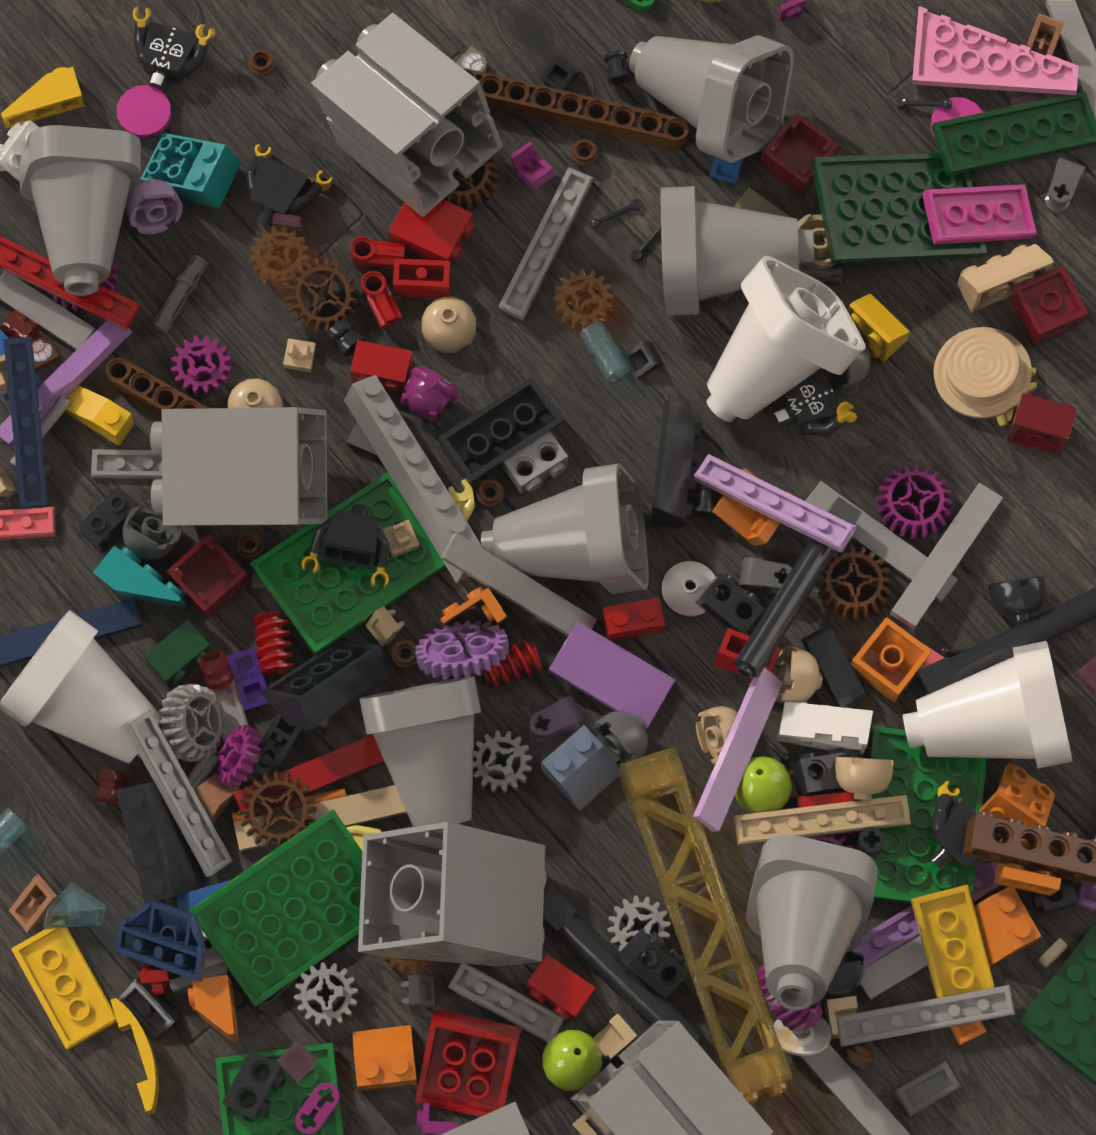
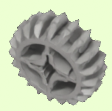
(191, 722)

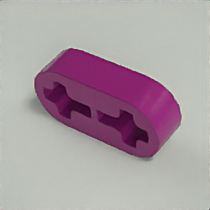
(323, 1113)

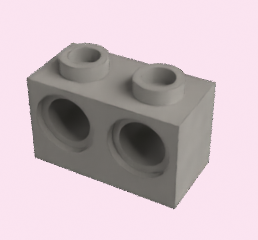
(531, 458)

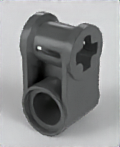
(1064, 182)
(762, 575)

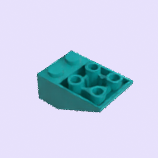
(194, 168)
(124, 574)

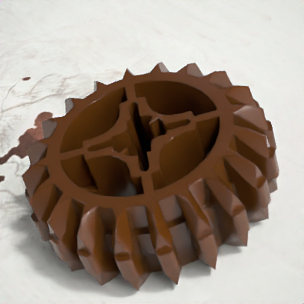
(474, 194)
(308, 289)
(863, 581)
(288, 818)

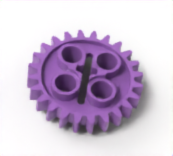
(462, 649)

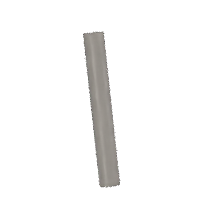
(51, 417)

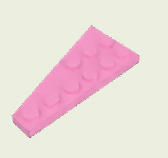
(976, 59)

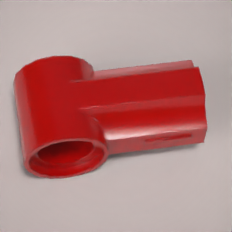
(380, 253)
(381, 300)

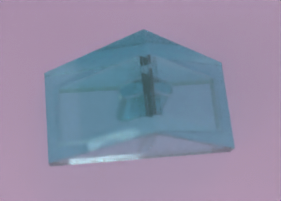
(74, 909)

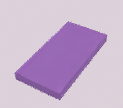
(610, 674)

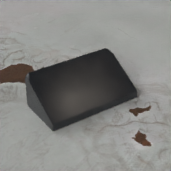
(151, 1010)

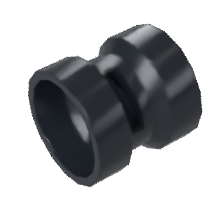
(345, 336)

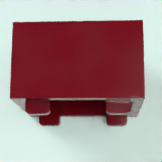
(793, 150)
(1048, 305)
(1041, 424)
(208, 576)

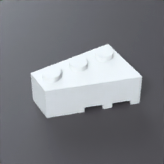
(825, 727)

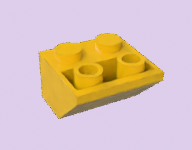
(877, 327)

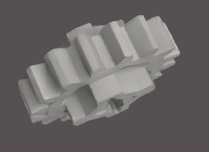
(512, 755)
(632, 916)
(312, 995)

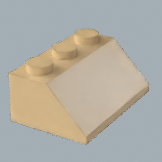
(998, 277)

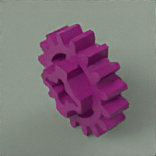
(196, 376)
(238, 755)

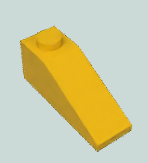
(48, 97)
(100, 414)

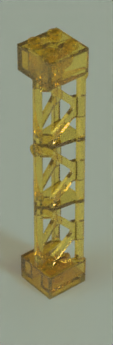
(643, 784)

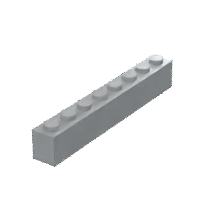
(408, 466)

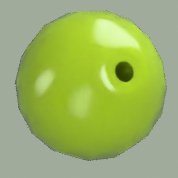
(764, 786)
(572, 1060)

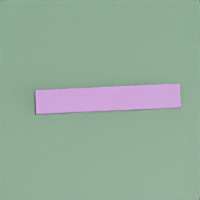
(775, 503)
(737, 750)

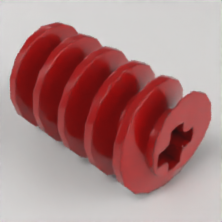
(271, 643)
(514, 663)

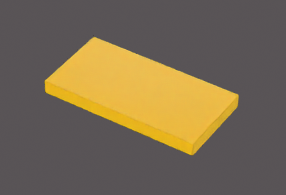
(952, 942)
(65, 985)

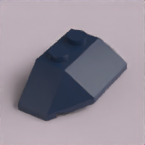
(164, 939)

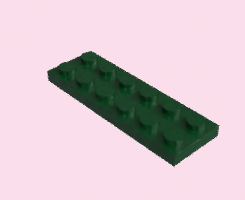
(1015, 133)

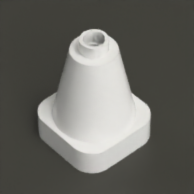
(781, 340)
(78, 691)
(996, 713)

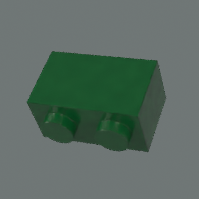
(177, 654)

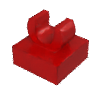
(157, 977)

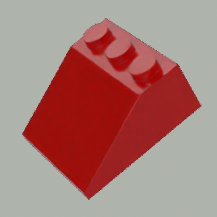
(467, 1063)

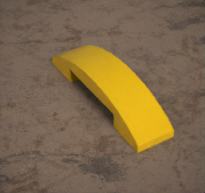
(149, 1088)

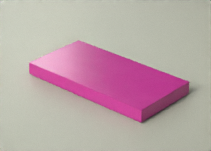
(979, 214)

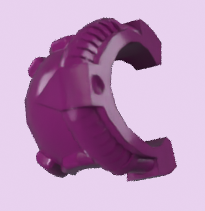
(428, 393)

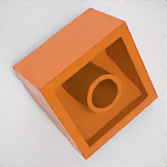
(890, 659)
(1005, 925)
(215, 1004)
(384, 1058)

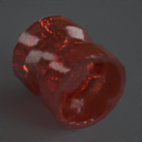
(18, 326)
(216, 670)
(109, 783)

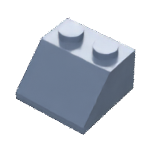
(581, 768)

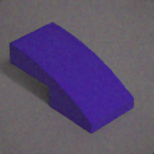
(247, 678)

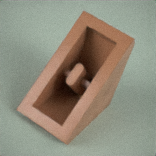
(1045, 35)
(215, 796)
(33, 903)

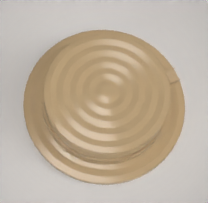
(982, 372)

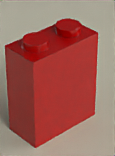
(434, 235)

